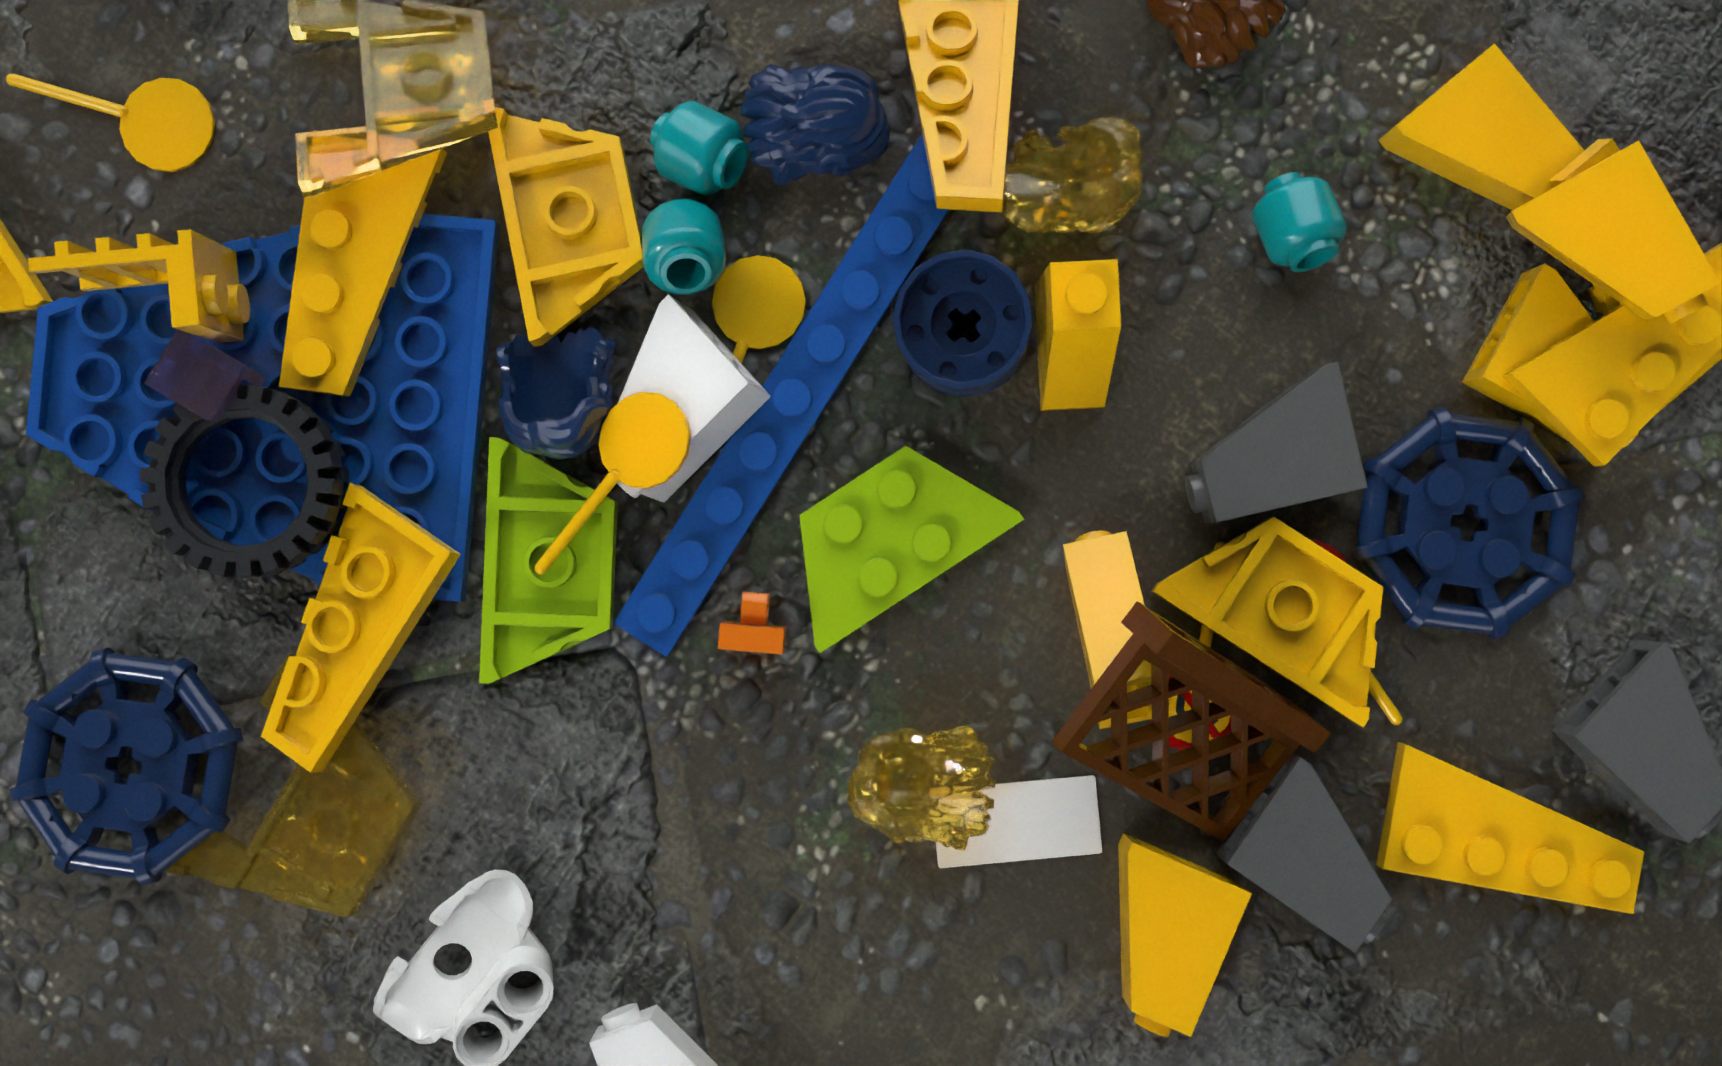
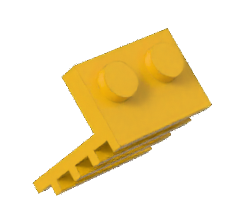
(198, 273)

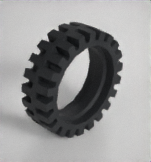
(190, 539)

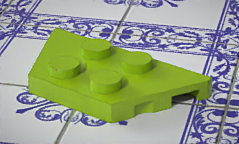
(891, 538)
(531, 613)

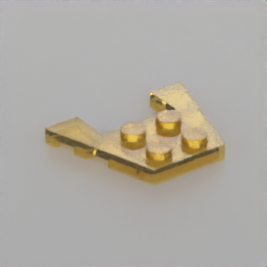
(421, 85)
(322, 835)

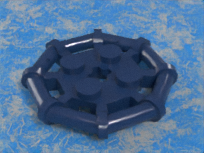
(1498, 502)
(90, 760)

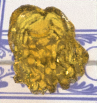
(1075, 185)
(924, 786)

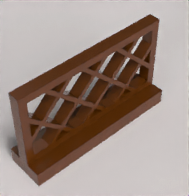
(1209, 678)

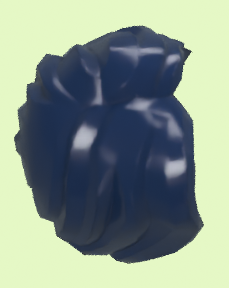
(814, 121)
(556, 391)

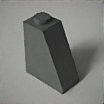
(1282, 454)
(1649, 742)
(1308, 857)

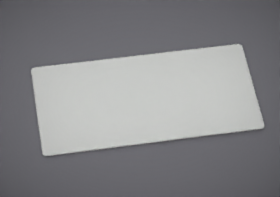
(1034, 823)

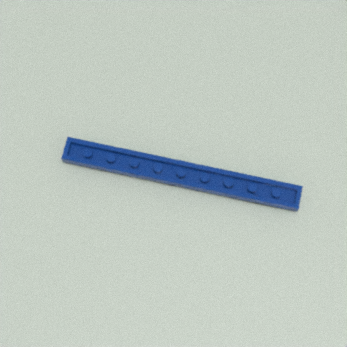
(799, 394)

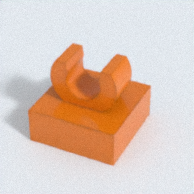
(752, 631)

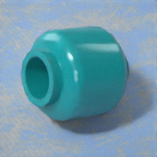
(699, 148)
(1299, 222)
(683, 247)

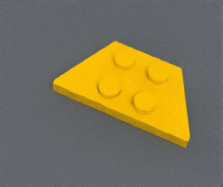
(565, 218)
(1288, 610)

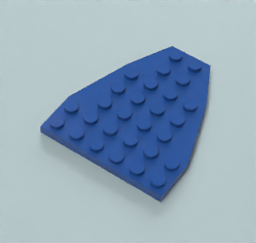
(403, 430)

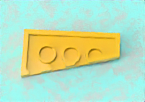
(963, 92)
(344, 270)
(1620, 372)
(367, 605)
(1485, 836)

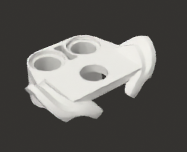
(493, 924)

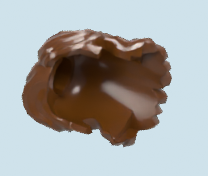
(1216, 29)

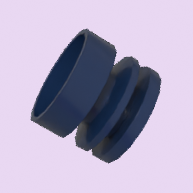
(965, 286)

